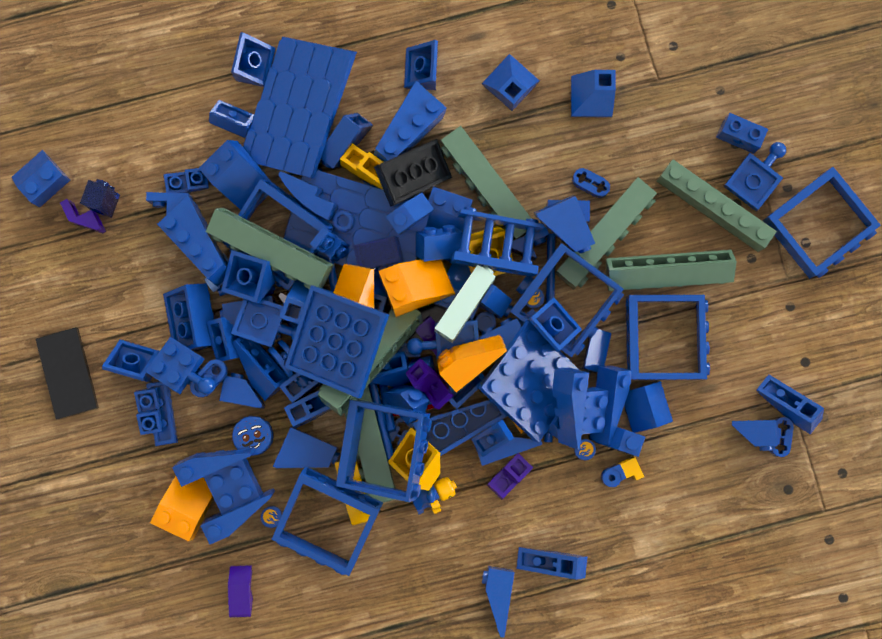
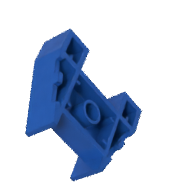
(589, 408)
(230, 484)

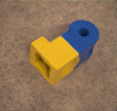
(615, 474)

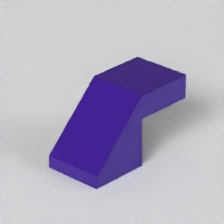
(87, 220)
(428, 381)
(239, 591)

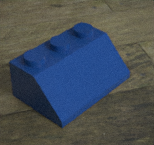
(187, 314)

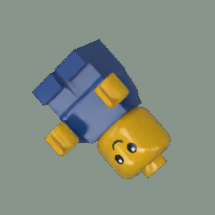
(441, 490)

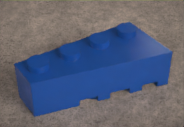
(187, 230)

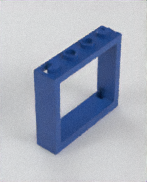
(267, 187)
(794, 248)
(601, 314)
(632, 337)
(351, 444)
(350, 497)

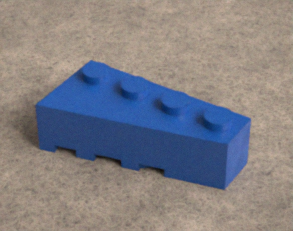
(412, 122)
(459, 425)

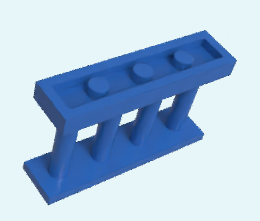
(504, 263)

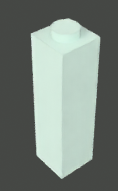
(465, 303)

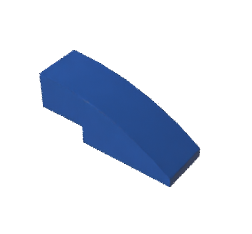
(309, 196)

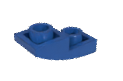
(185, 182)
(330, 244)
(149, 411)

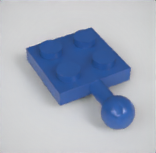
(755, 179)
(260, 322)
(468, 334)
(177, 366)

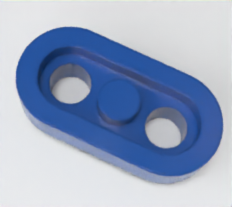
(208, 371)

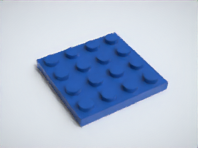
(336, 341)
(523, 381)

